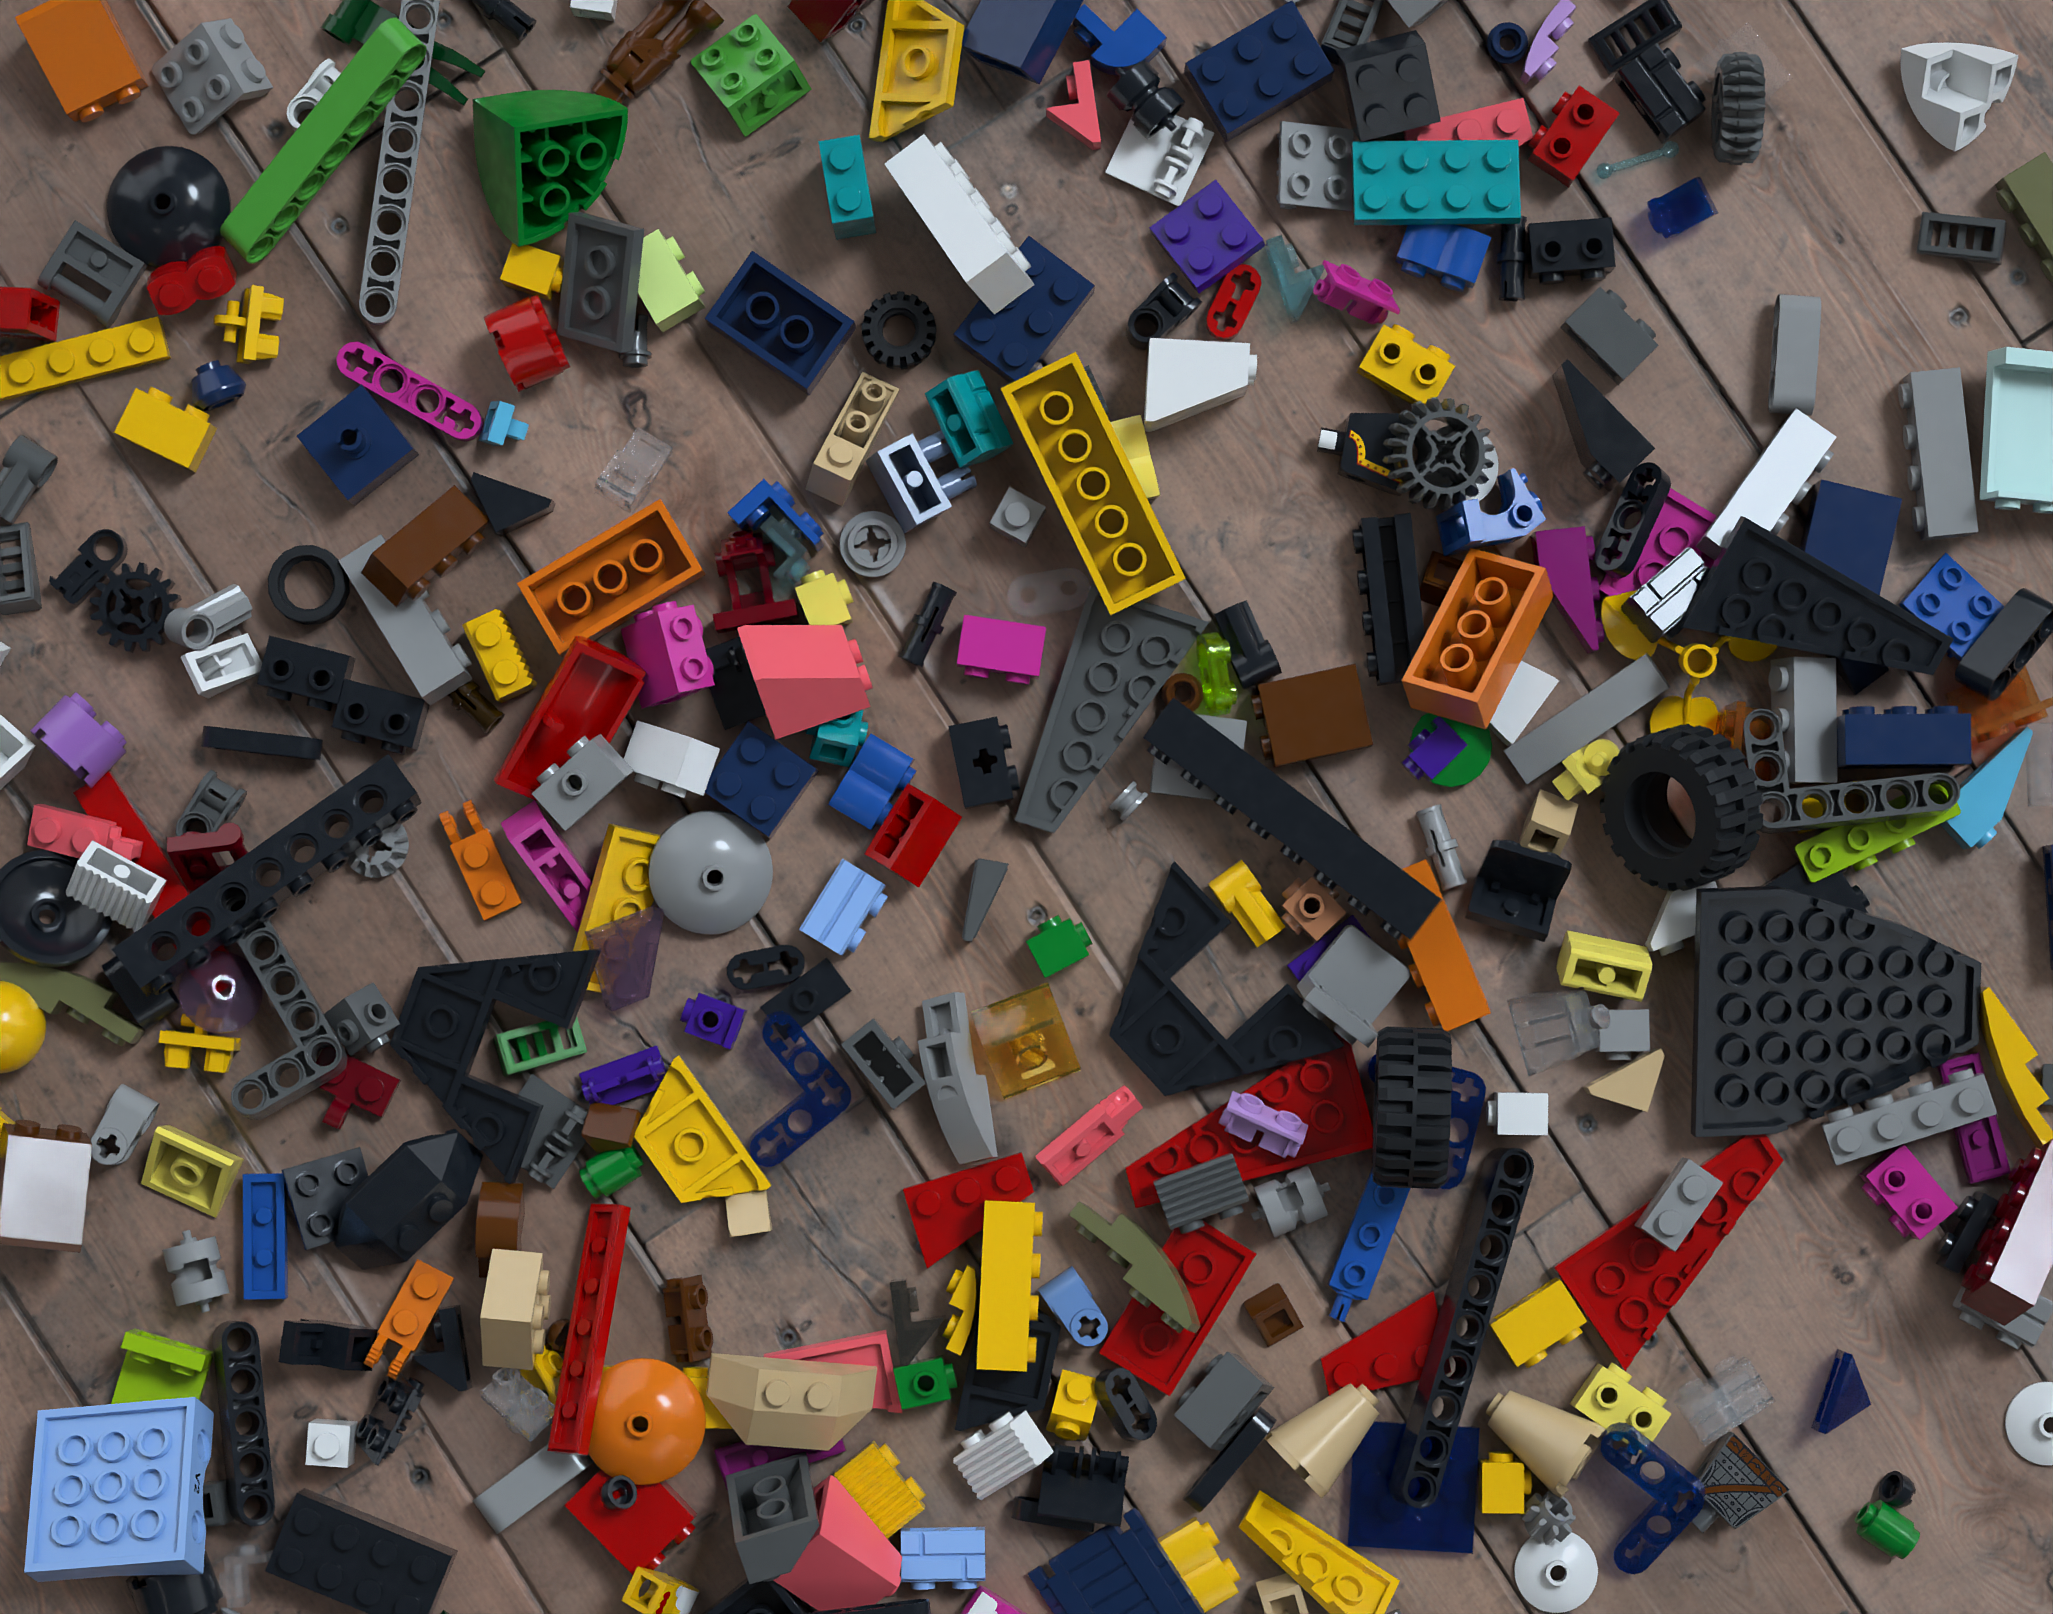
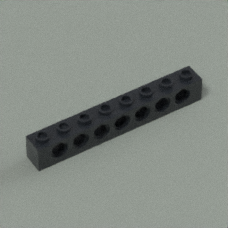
(244, 876)

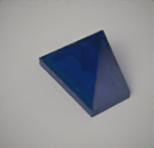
(1842, 1395)

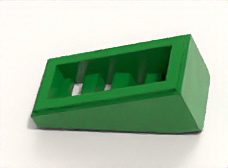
(505, 1056)

